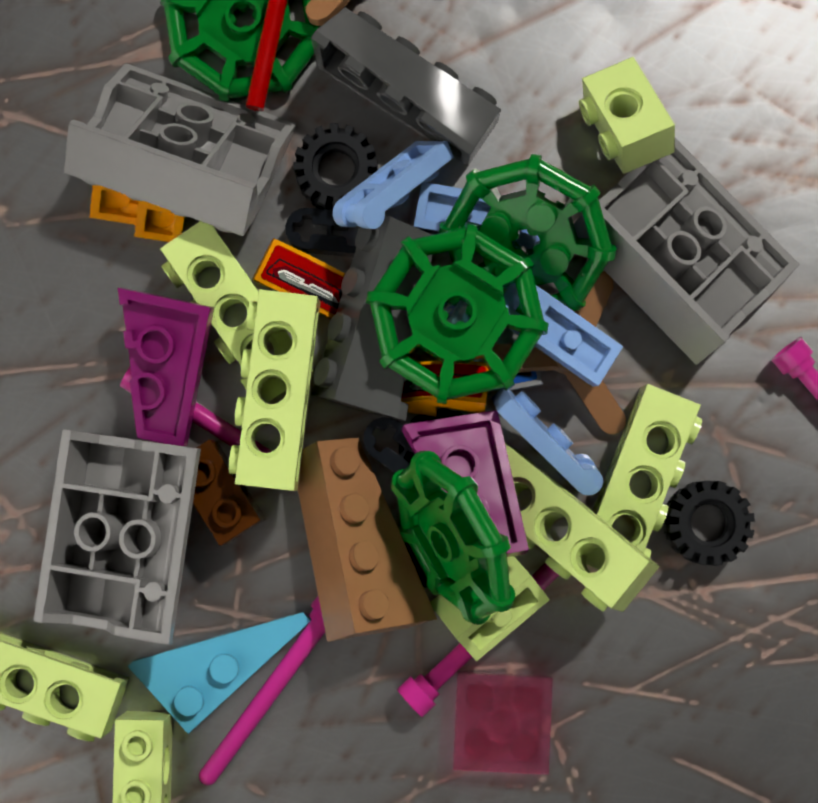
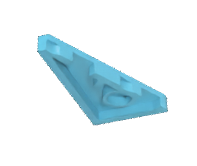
(204, 674)

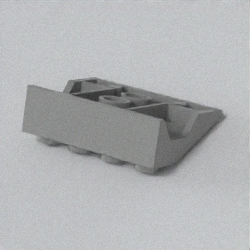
(179, 149)
(689, 251)
(117, 535)

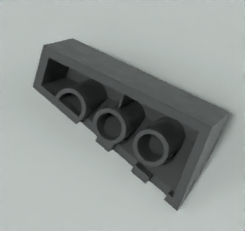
(404, 83)
(350, 363)

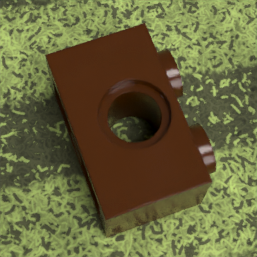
(222, 504)

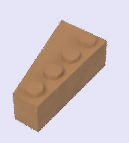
(355, 546)

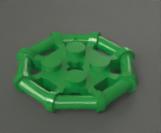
(233, 44)
(540, 217)
(463, 340)
(453, 537)

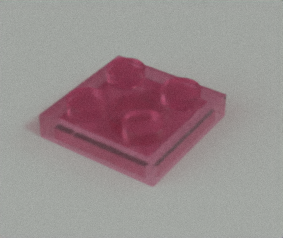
(502, 722)

